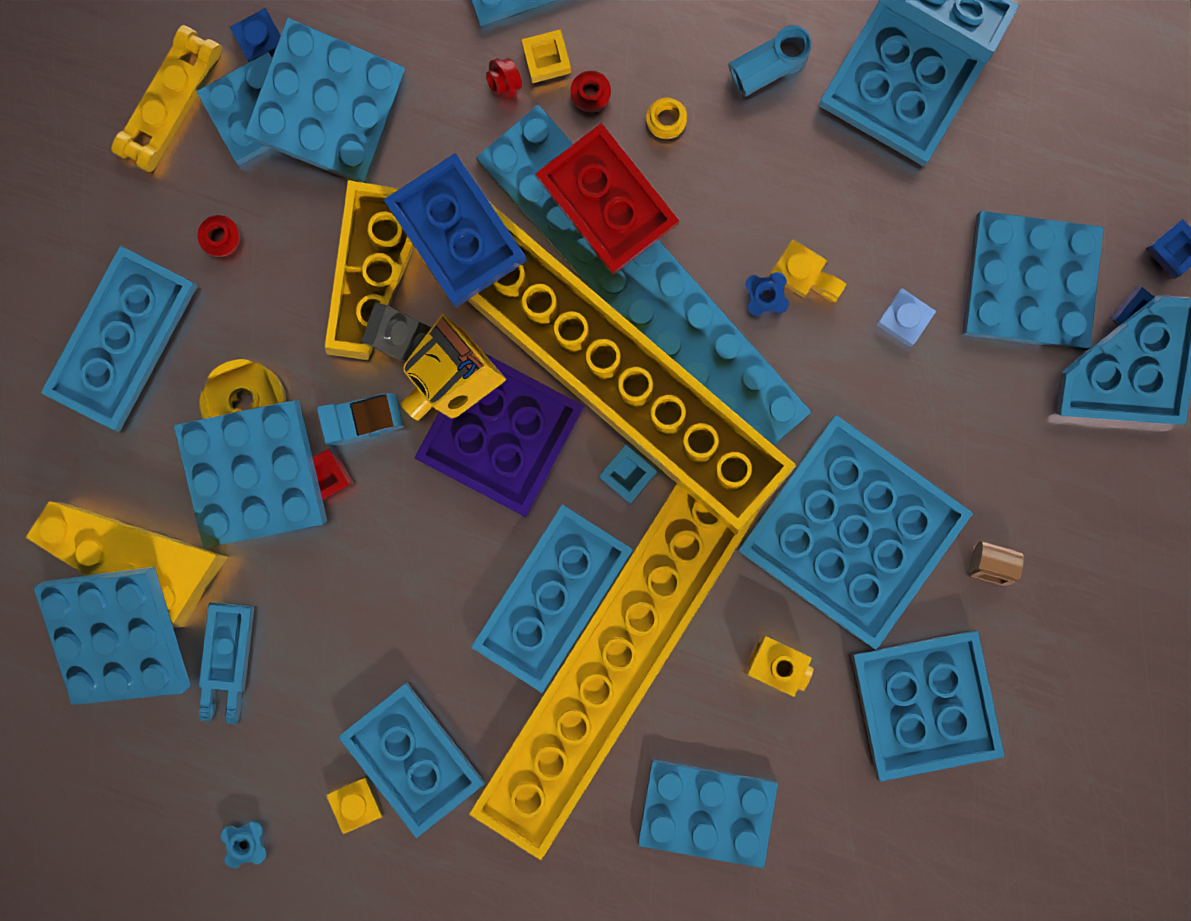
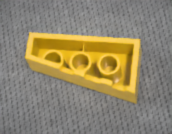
(368, 267)
(106, 545)

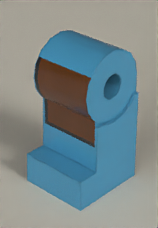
(360, 419)

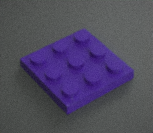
(504, 440)

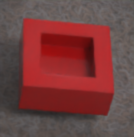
(331, 473)

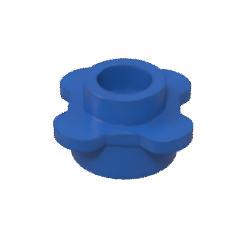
(775, 302)

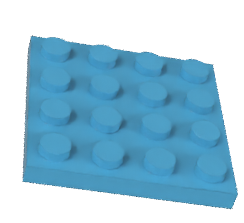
(855, 532)

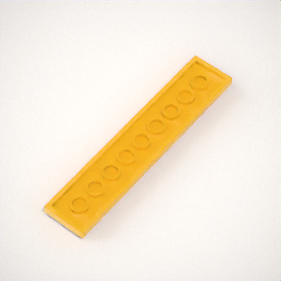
(607, 674)

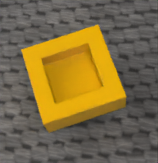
(546, 56)
(355, 804)

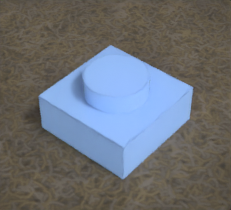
(906, 317)

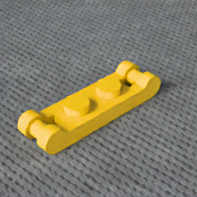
(167, 99)

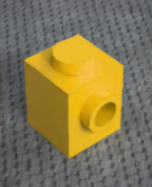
(779, 666)

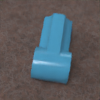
(768, 62)

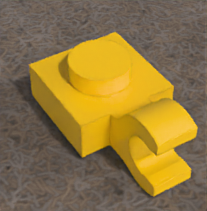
(804, 271)

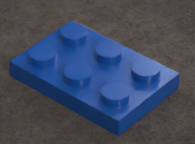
(455, 230)

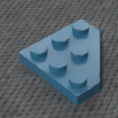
(1135, 370)

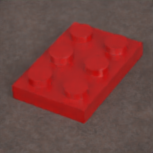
(607, 198)

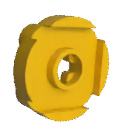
(239, 376)

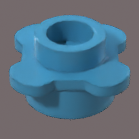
(252, 835)

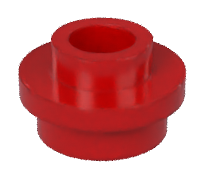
(503, 78)
(590, 103)
(226, 244)

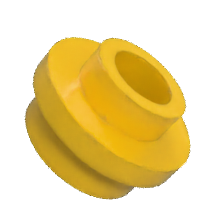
(666, 106)

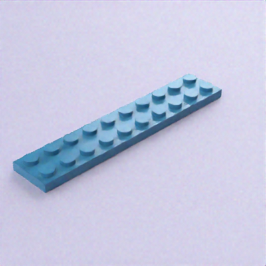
(649, 290)

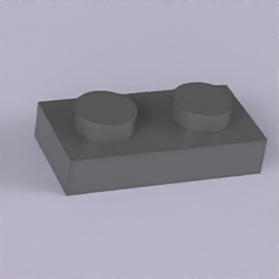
(393, 332)

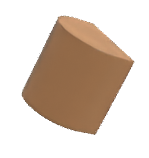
(996, 564)

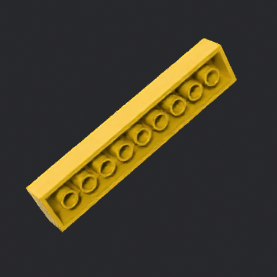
(633, 385)

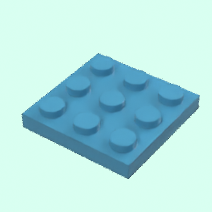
(901, 84)
(324, 101)
(1033, 280)
(250, 473)
(112, 636)
(927, 705)

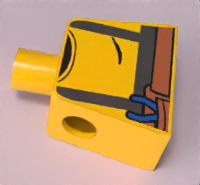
(448, 372)

